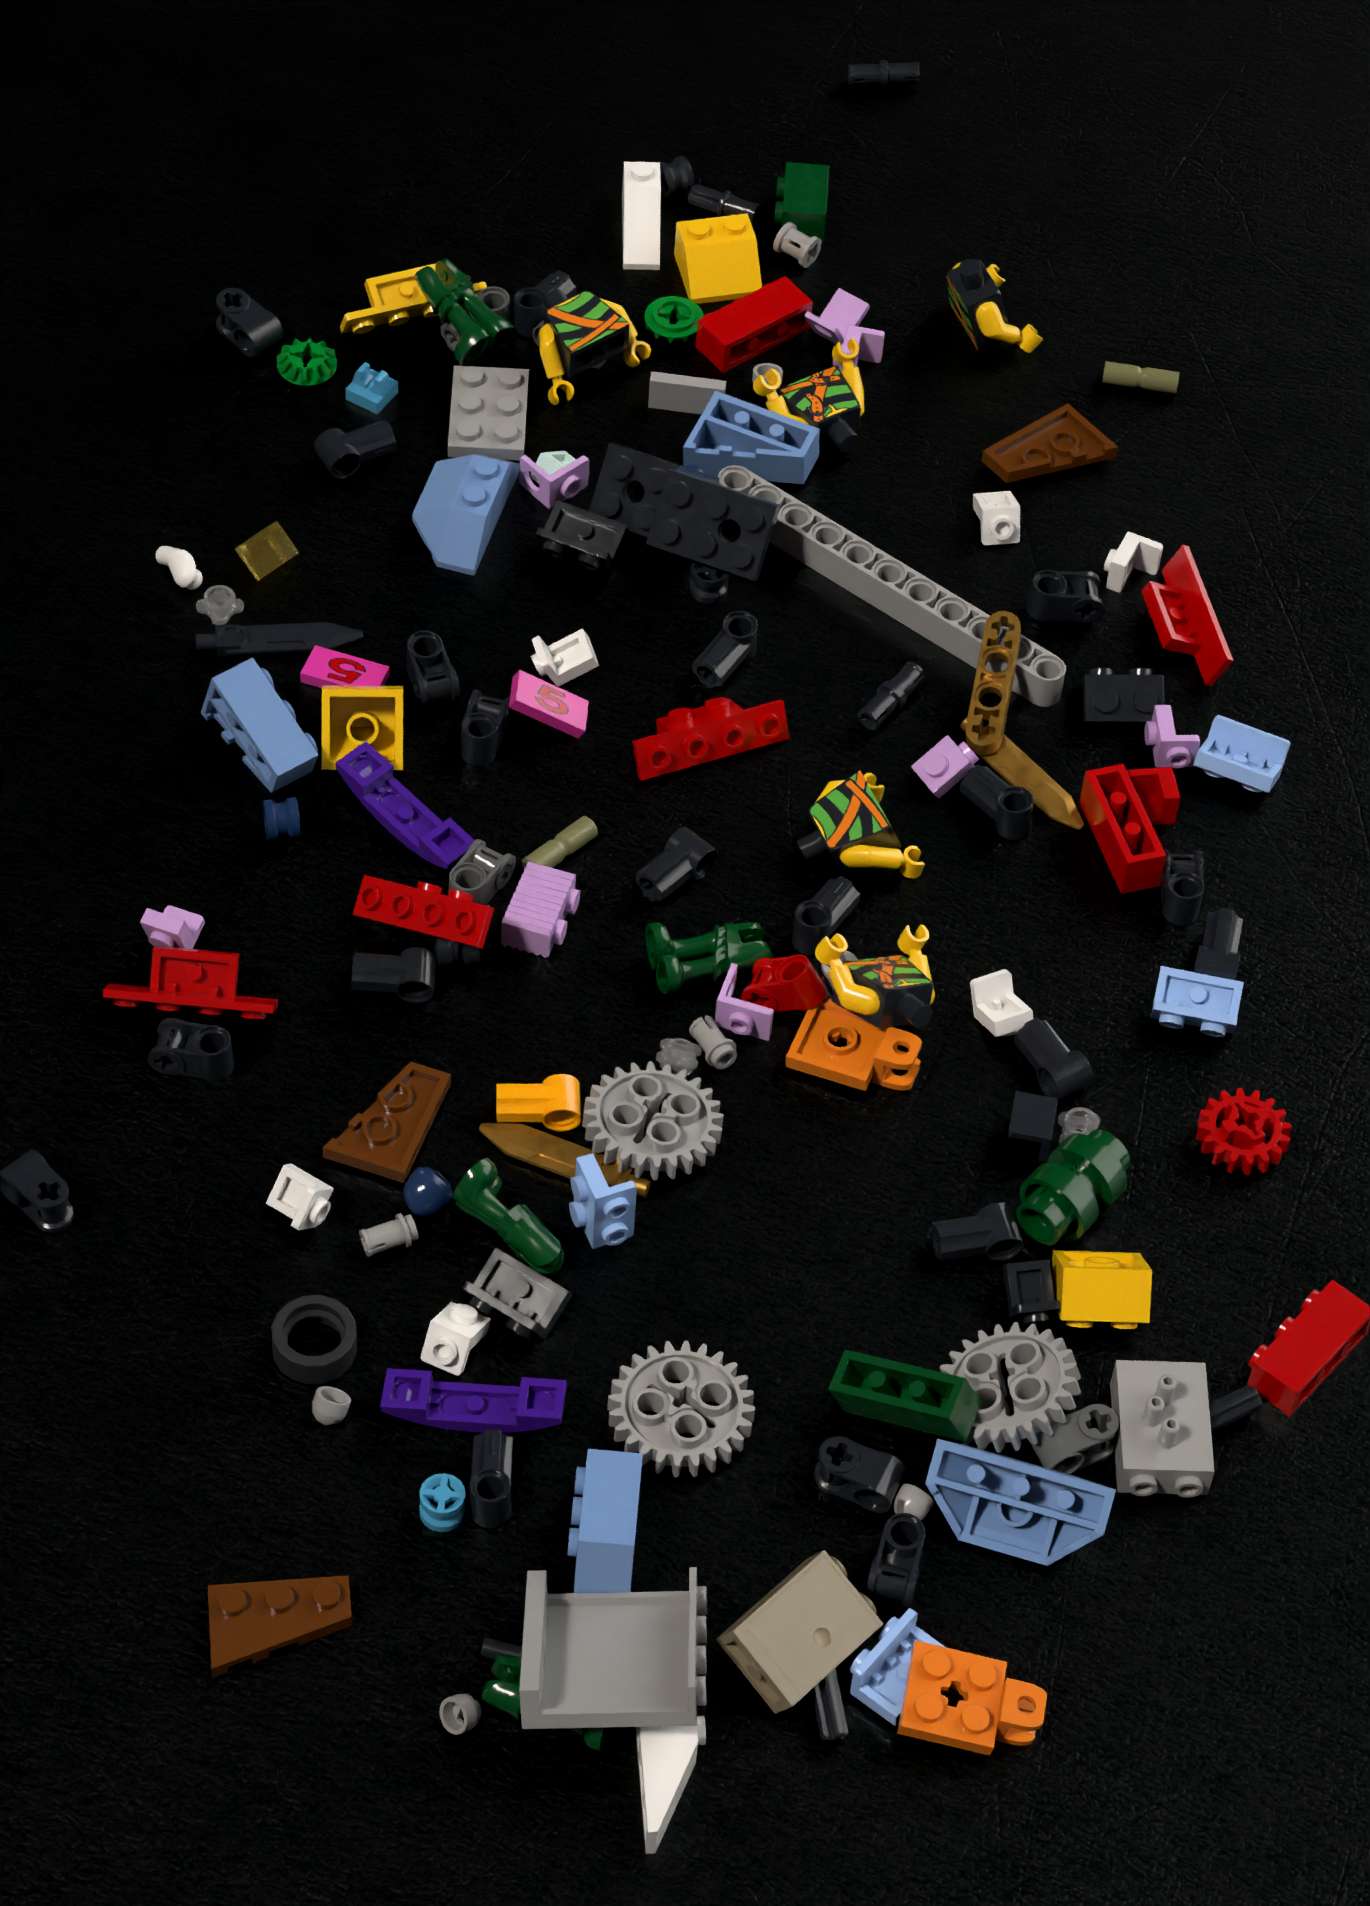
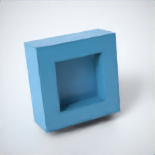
(371, 389)

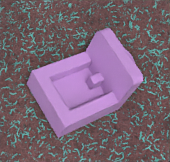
(869, 342)
(1167, 747)
(945, 765)
(172, 927)

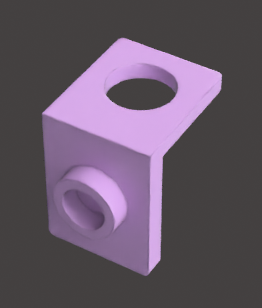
(840, 312)
(559, 485)
(740, 1015)

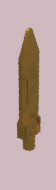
(1023, 772)
(554, 1153)

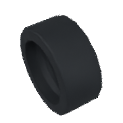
(314, 1368)

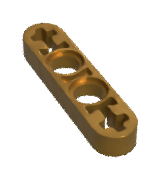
(992, 682)

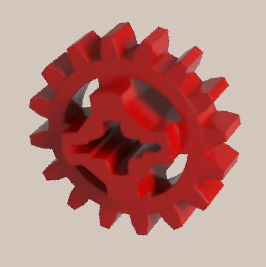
(1243, 1131)

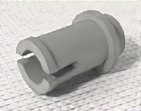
(719, 1050)
(389, 1235)

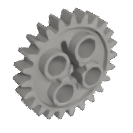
(673, 1139)
(1039, 1381)
(681, 1408)

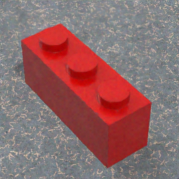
(753, 324)
(1122, 828)
(1309, 1347)

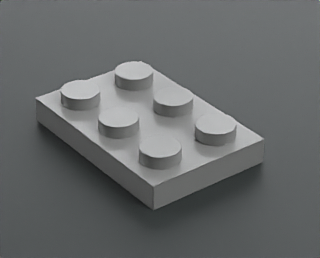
(488, 412)

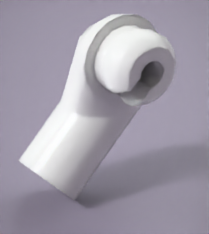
(181, 566)

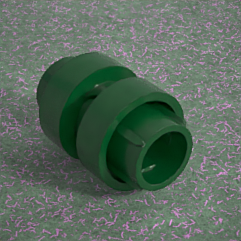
(1072, 1188)

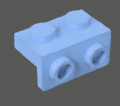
(1242, 754)
(1196, 1001)
(601, 1210)
(882, 1672)

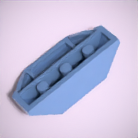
(463, 508)
(1016, 1503)

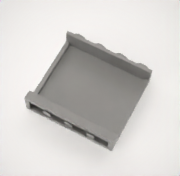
(612, 1657)

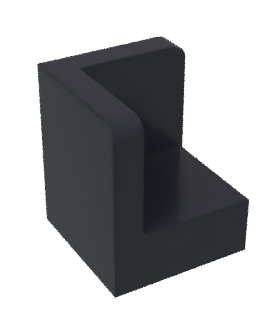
(1033, 1120)

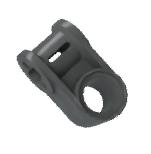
(481, 872)
(1077, 1441)

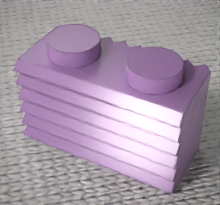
(539, 909)

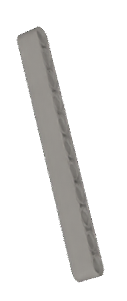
(897, 588)

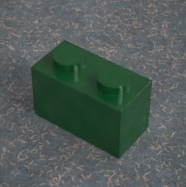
(804, 198)

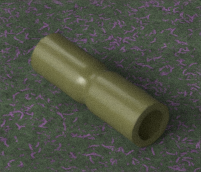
(1146, 378)
(563, 844)

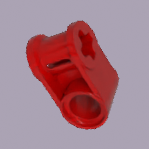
(785, 984)

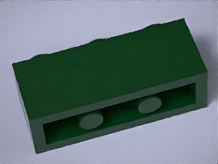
(905, 1395)

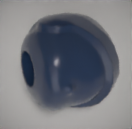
(427, 1192)

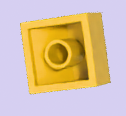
(717, 258)
(362, 715)
(1102, 1288)

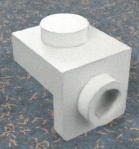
(1132, 553)
(564, 658)
(997, 1004)
(300, 1197)
(453, 1336)

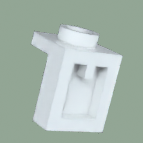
(998, 517)

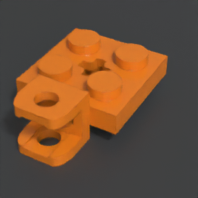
(867, 1054)
(990, 1706)

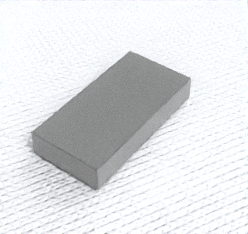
(682, 392)

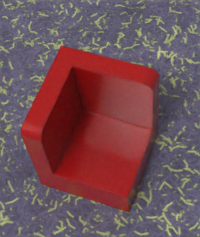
(1157, 793)

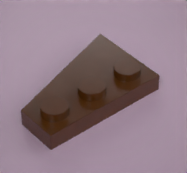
(1048, 446)
(394, 1126)
(267, 1615)

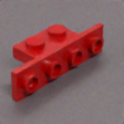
(1186, 616)
(707, 734)
(424, 910)
(192, 979)

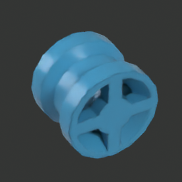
(442, 1490)

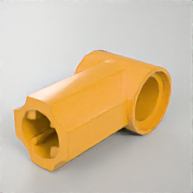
(552, 1102)

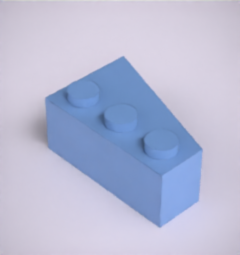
(751, 438)
(260, 724)
(605, 1521)

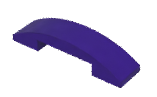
(399, 810)
(470, 1406)

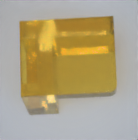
(267, 550)

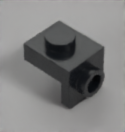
(1030, 1291)

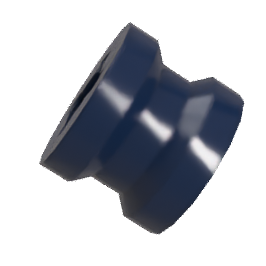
(281, 819)

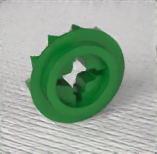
(661, 312)
(318, 370)

